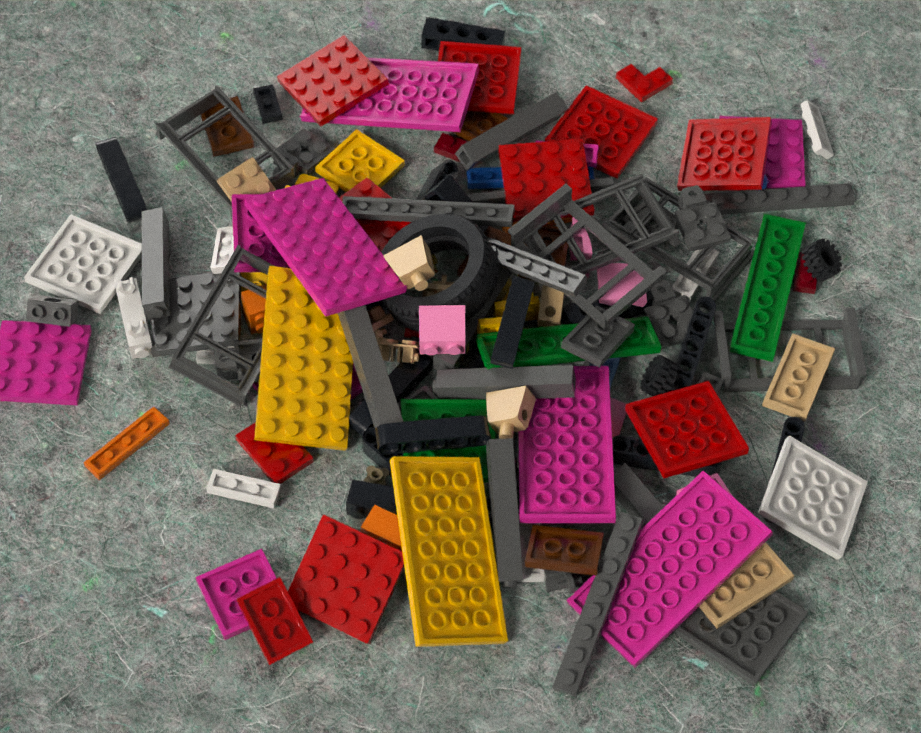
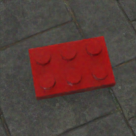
(275, 459)
(274, 621)

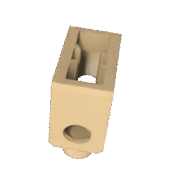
(412, 263)
(550, 307)
(509, 410)

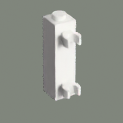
(133, 318)

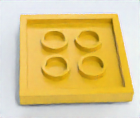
(357, 159)

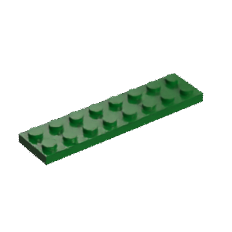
(767, 288)
(543, 344)

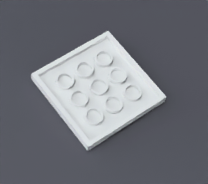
(84, 263)
(813, 497)

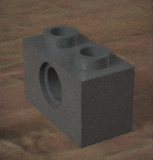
(52, 310)

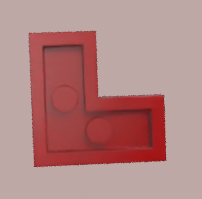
(643, 86)

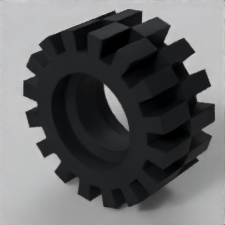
(822, 259)
(659, 376)

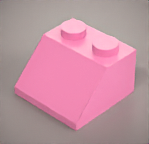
(442, 329)

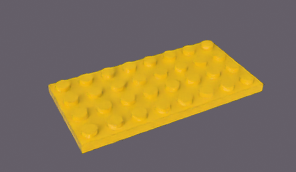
(302, 369)
(448, 551)

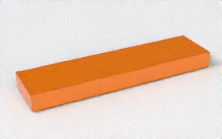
(126, 443)

